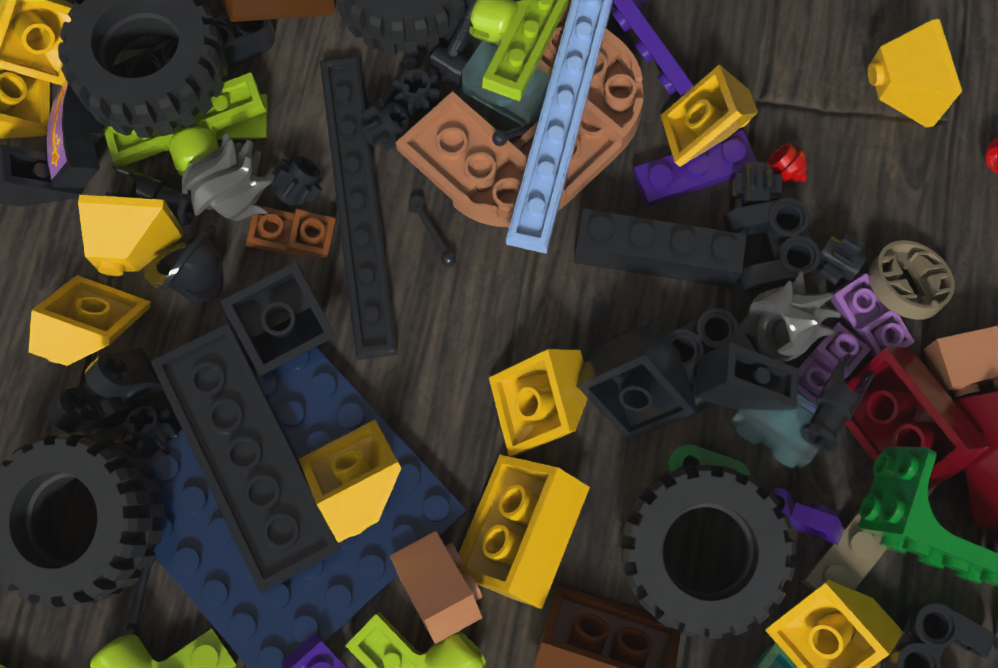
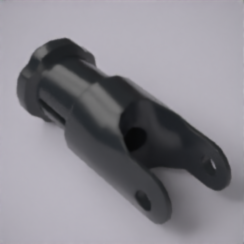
(156, 188)
(834, 407)

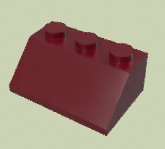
(913, 410)
(983, 471)

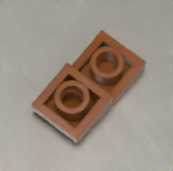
(291, 233)

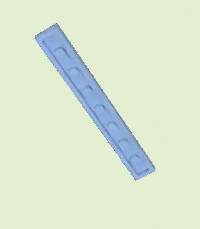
(558, 125)

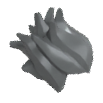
(227, 181)
(788, 320)

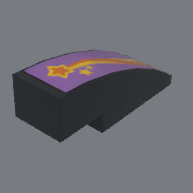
(71, 141)

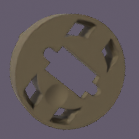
(927, 272)

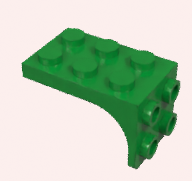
(902, 517)

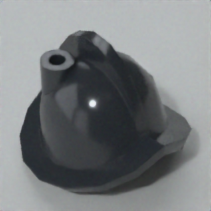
(189, 268)

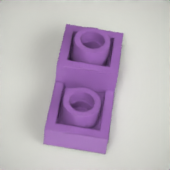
(869, 317)
(822, 361)

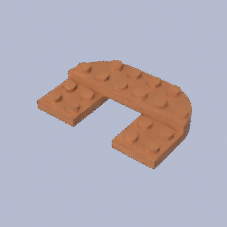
(484, 179)

